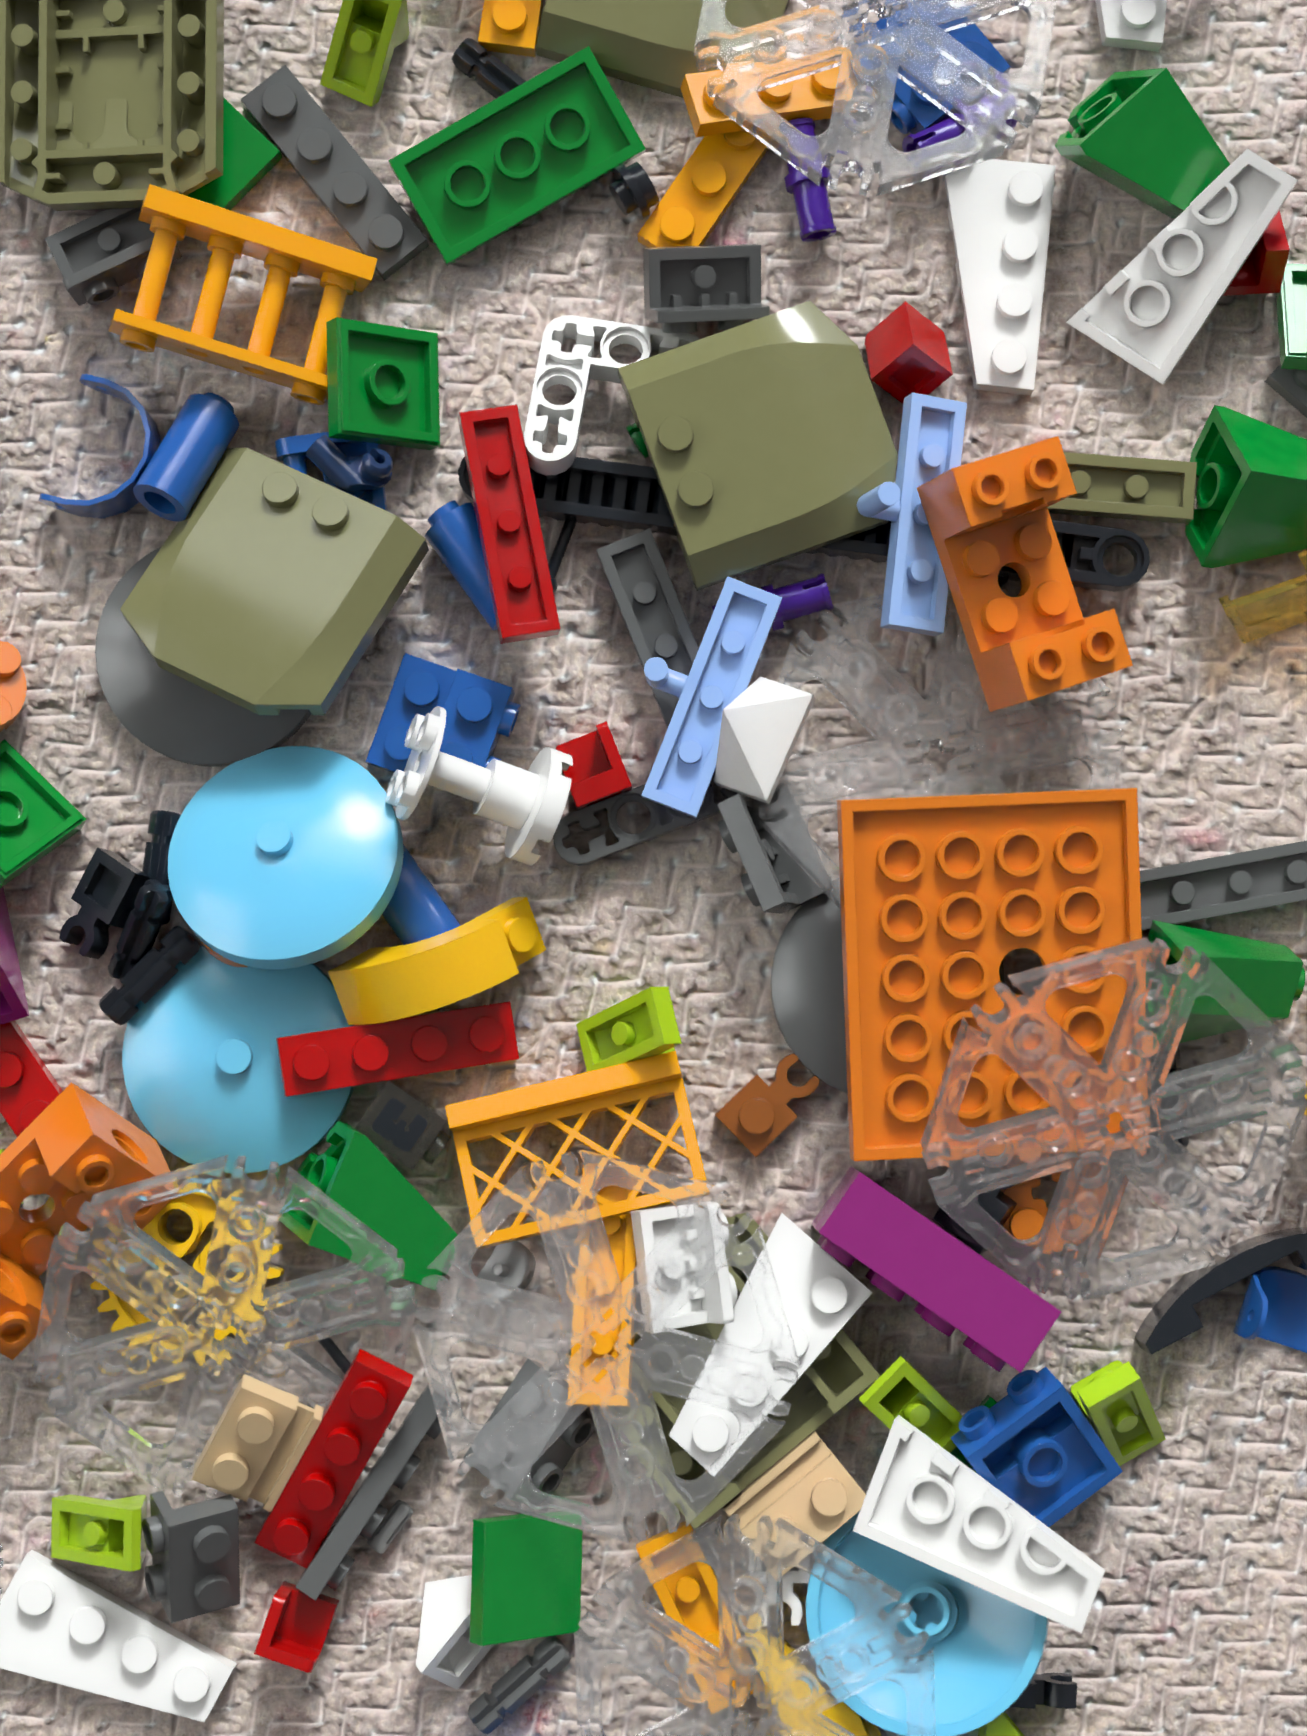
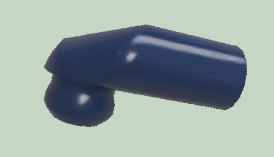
(353, 472)

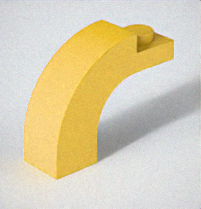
(440, 970)

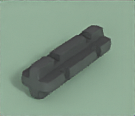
(519, 1684)

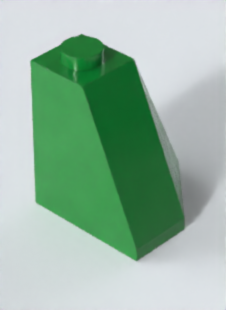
(1144, 140)
(1247, 490)
(1261, 969)
(376, 1194)

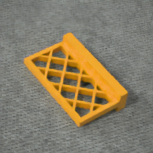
(564, 1100)

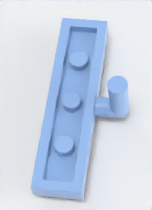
(914, 574)
(716, 679)

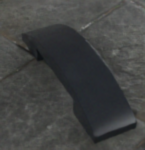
(1174, 1313)

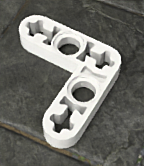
(575, 371)

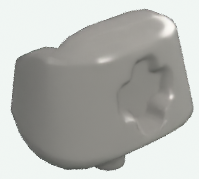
(510, 1265)

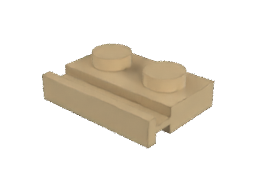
(257, 1443)
(802, 1488)

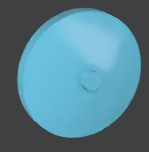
(285, 857)
(208, 1063)
(980, 1641)

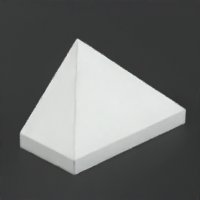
(759, 737)
(445, 1632)

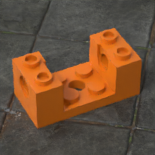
(999, 517)
(70, 1155)

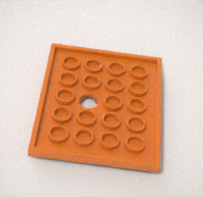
(932, 910)

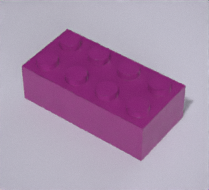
(934, 1268)

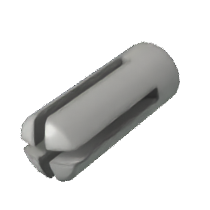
(390, 1526)

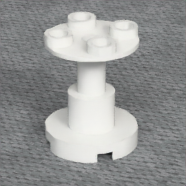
(518, 798)

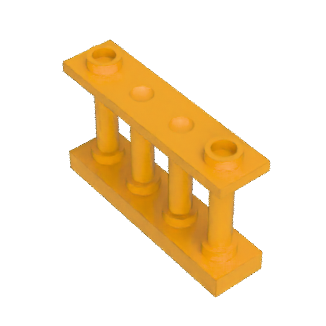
(228, 237)

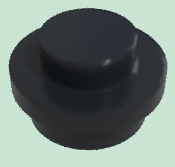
(633, 190)

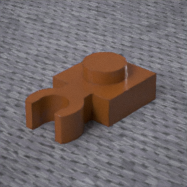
(760, 1110)

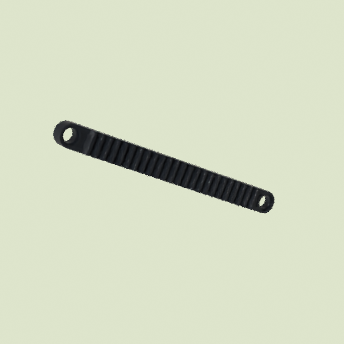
(633, 499)

